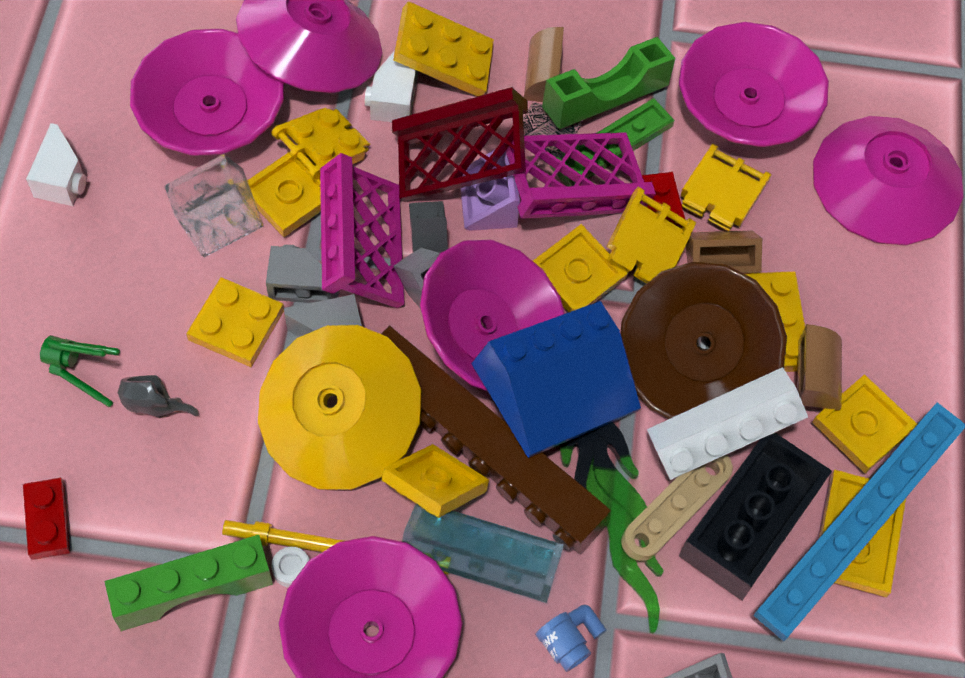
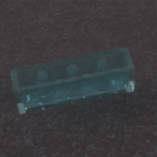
(486, 552)

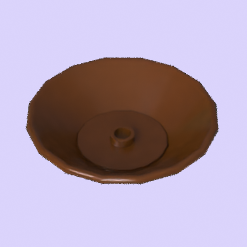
(693, 302)

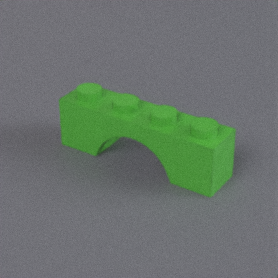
(641, 71)
(153, 591)

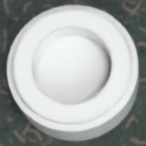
(288, 564)

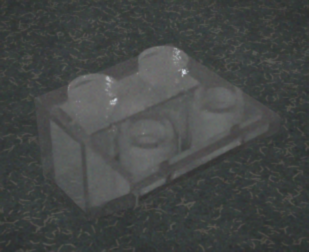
(214, 205)

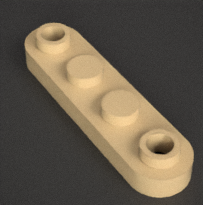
(674, 508)

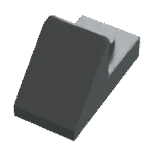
(428, 226)

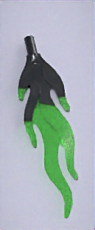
(608, 485)

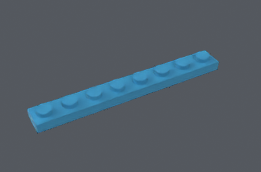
(859, 522)

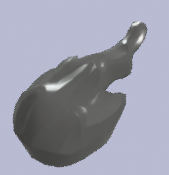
(149, 396)

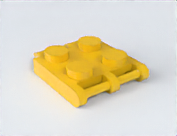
(322, 138)
(723, 189)
(648, 238)

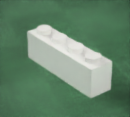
(727, 423)

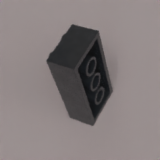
(754, 514)

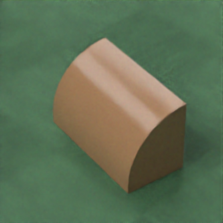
(543, 61)
(734, 248)
(820, 367)

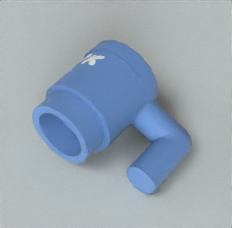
(565, 640)

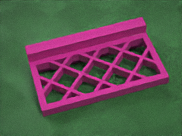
(583, 199)
(340, 226)

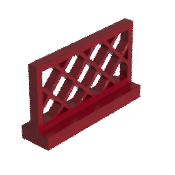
(460, 118)

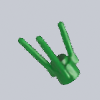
(64, 353)

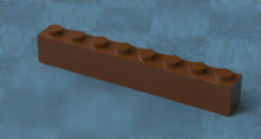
(493, 451)

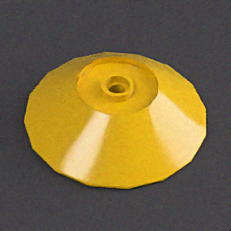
(367, 426)

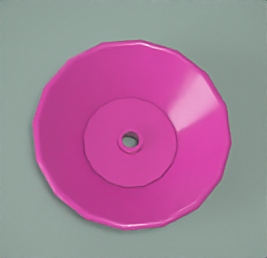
(310, 42)
(759, 63)
(199, 70)
(885, 201)
(485, 285)
(365, 586)

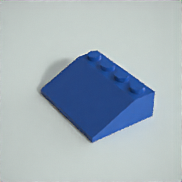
(559, 378)

